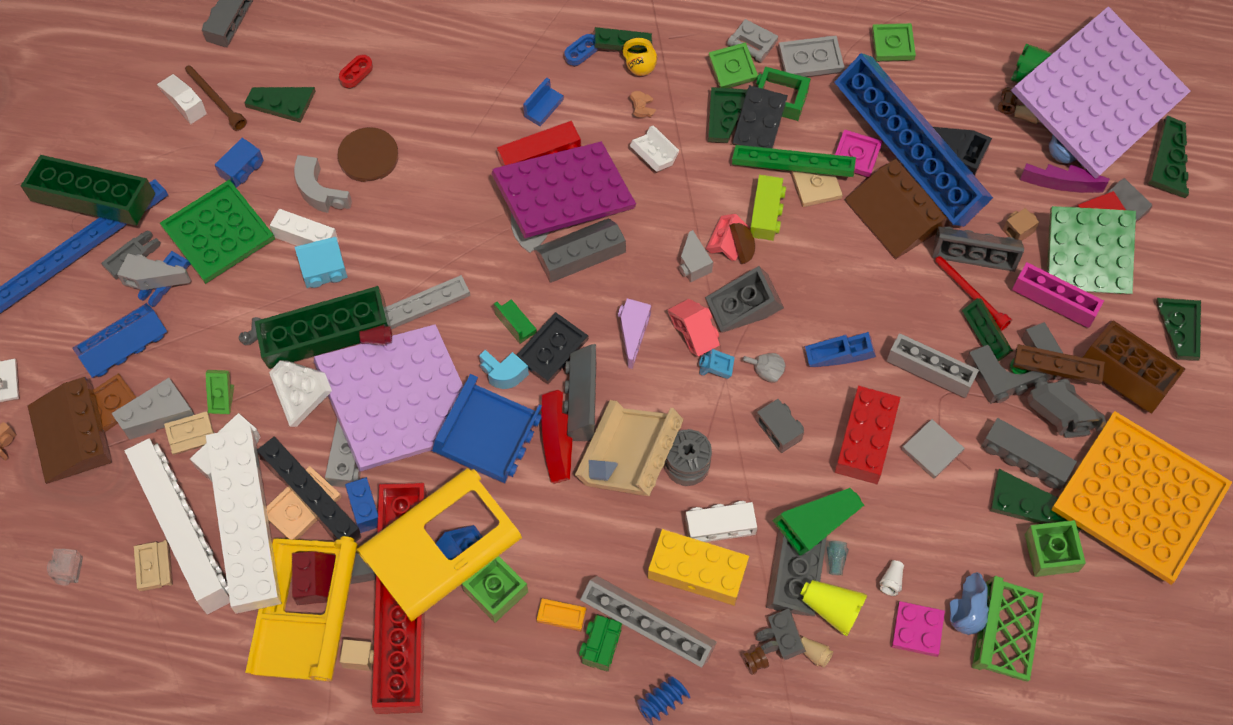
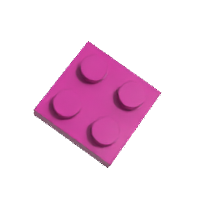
(863, 148)
(918, 629)

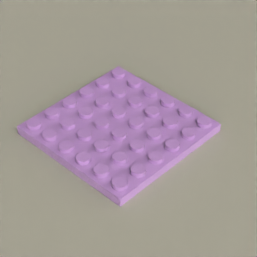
(392, 395)

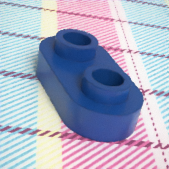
(579, 50)

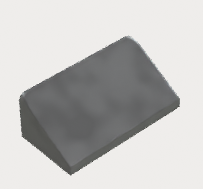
(1132, 198)

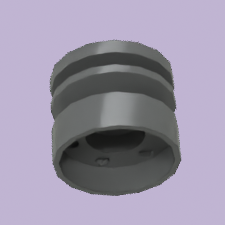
(690, 468)

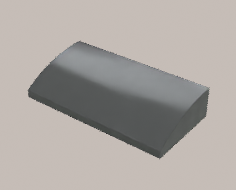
(791, 573)

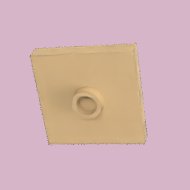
(816, 187)

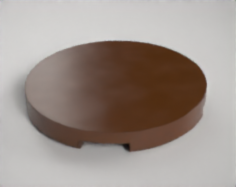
(368, 154)

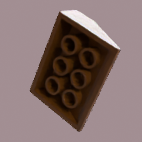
(896, 209)
(1134, 366)
(68, 431)

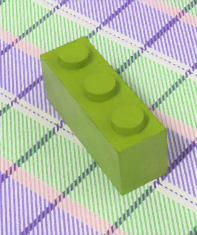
(767, 207)

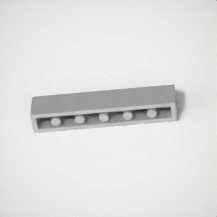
(648, 621)

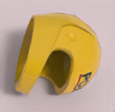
(640, 63)

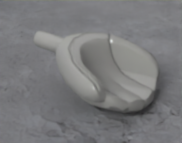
(768, 366)

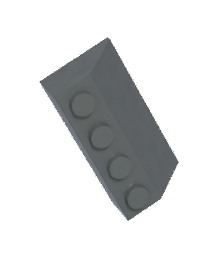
(581, 249)
(978, 249)
(581, 393)

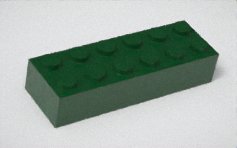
(88, 189)
(320, 326)

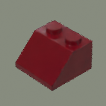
(311, 577)

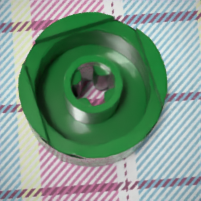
(1028, 61)

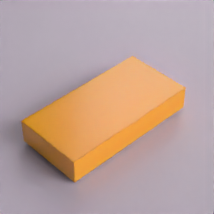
(561, 614)

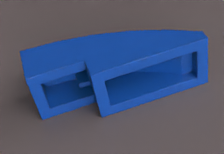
(841, 350)

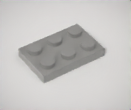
(811, 56)

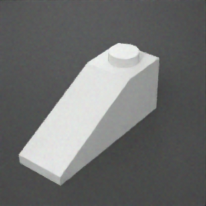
(183, 98)

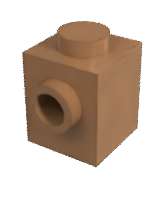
(1020, 224)

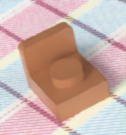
(6, 438)

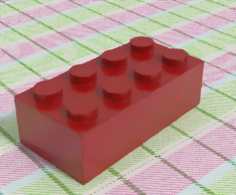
(867, 435)

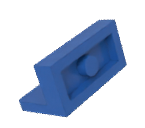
(542, 103)

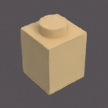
(357, 655)

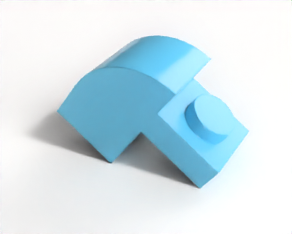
(504, 374)

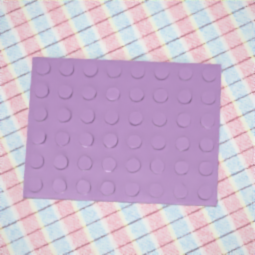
(1101, 91)

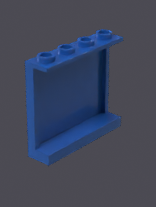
(486, 431)

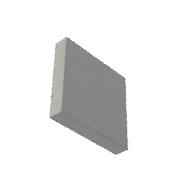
(933, 449)

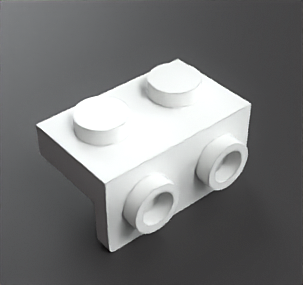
(655, 149)

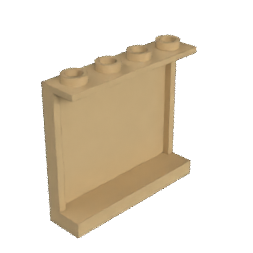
(636, 442)

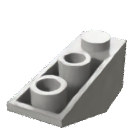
(149, 274)

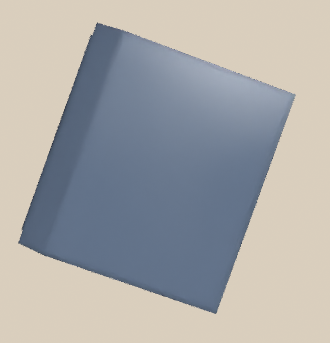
(601, 469)

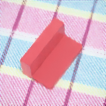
(722, 237)

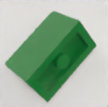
(514, 320)

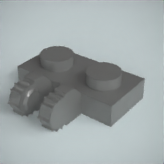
(786, 635)

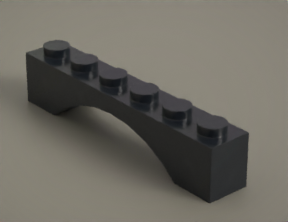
(314, 497)

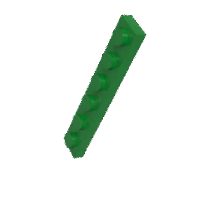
(794, 160)

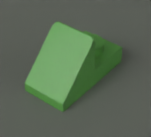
(219, 391)

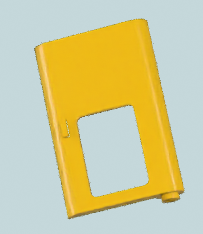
(414, 565)
(296, 642)

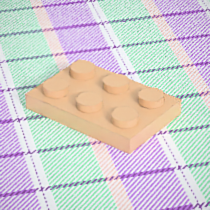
(291, 515)

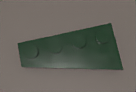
(1170, 158)
(1023, 501)

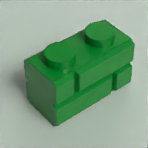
(601, 644)

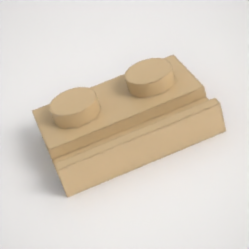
(188, 432)
(152, 565)

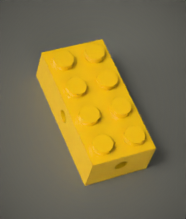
(698, 567)

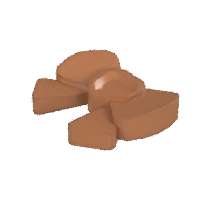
(640, 101)

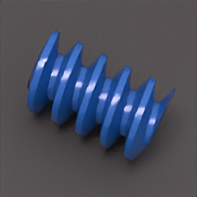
(662, 699)

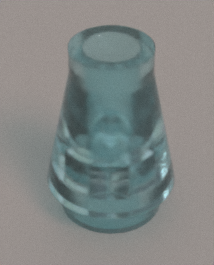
(837, 554)

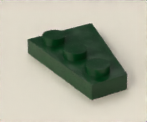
(1182, 325)

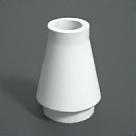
(892, 580)

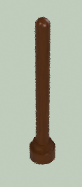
(236, 120)

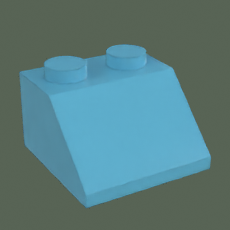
(321, 262)

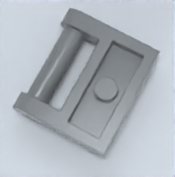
(756, 37)

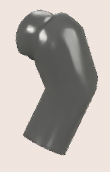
(249, 337)

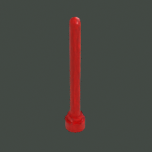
(1001, 319)

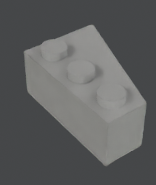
(152, 410)

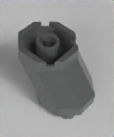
(1065, 409)

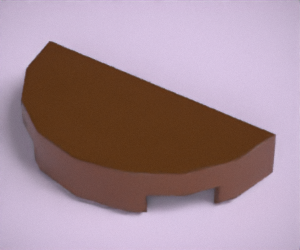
(744, 241)

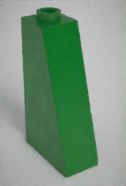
(815, 520)

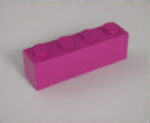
(1058, 295)

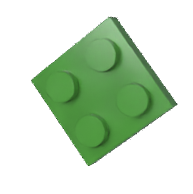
(893, 42)
(733, 66)

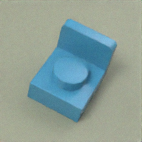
(716, 363)

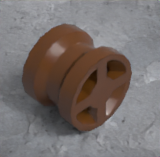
(755, 660)

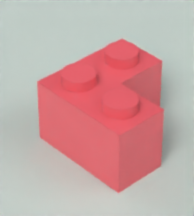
(695, 325)

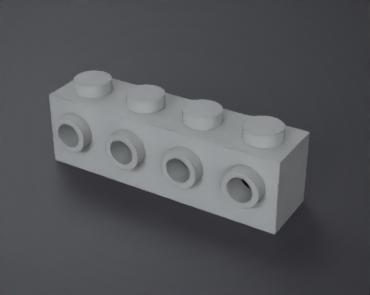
(932, 365)
(341, 463)

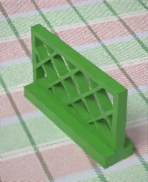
(987, 637)

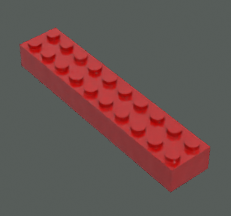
(397, 640)

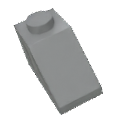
(695, 259)

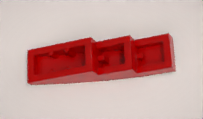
(555, 439)

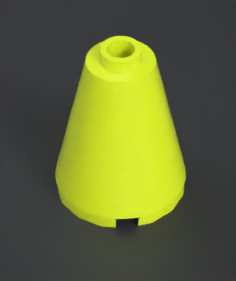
(834, 604)

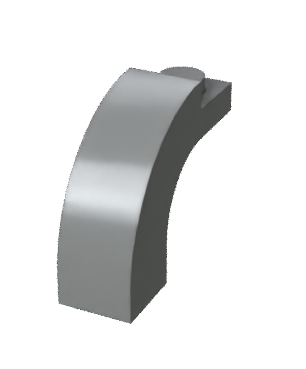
(317, 196)

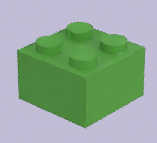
(1055, 548)
(495, 589)

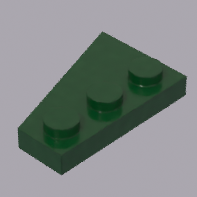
(281, 101)
(724, 112)

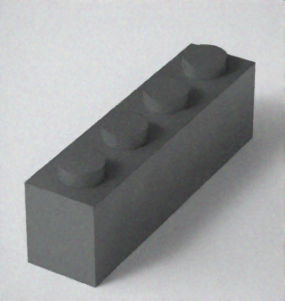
(225, 21)
(1028, 454)

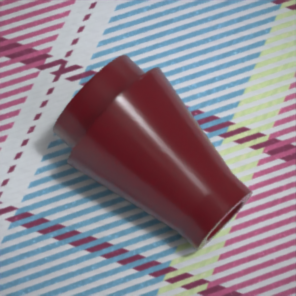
(378, 336)

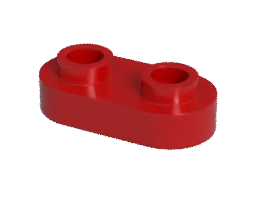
(355, 72)

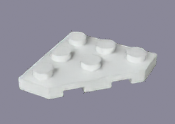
(299, 389)

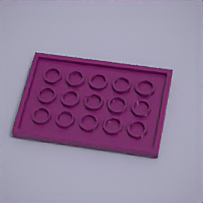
(563, 189)

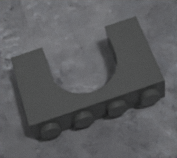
(999, 383)

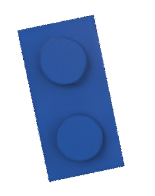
(239, 162)
(363, 504)

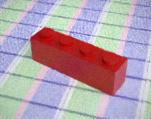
(540, 144)

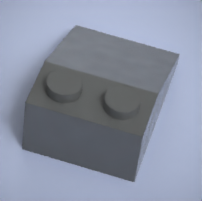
(744, 300)

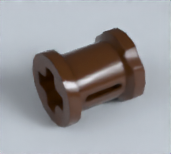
(1008, 101)

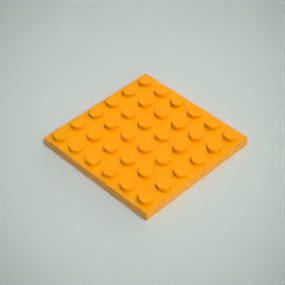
(1142, 497)

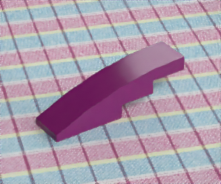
(1059, 179)

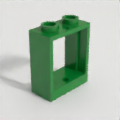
(791, 111)

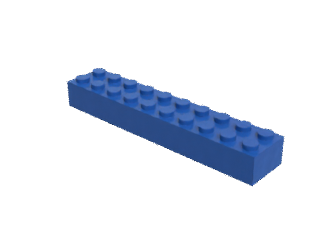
(913, 140)

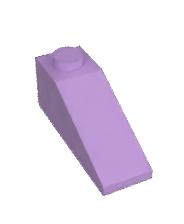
(634, 322)

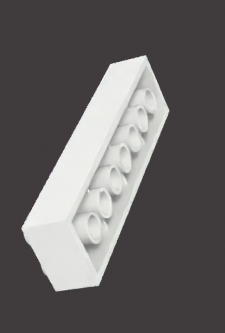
(243, 520)
(179, 525)

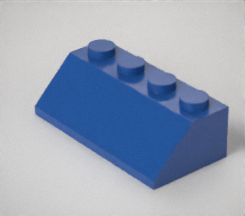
(120, 340)

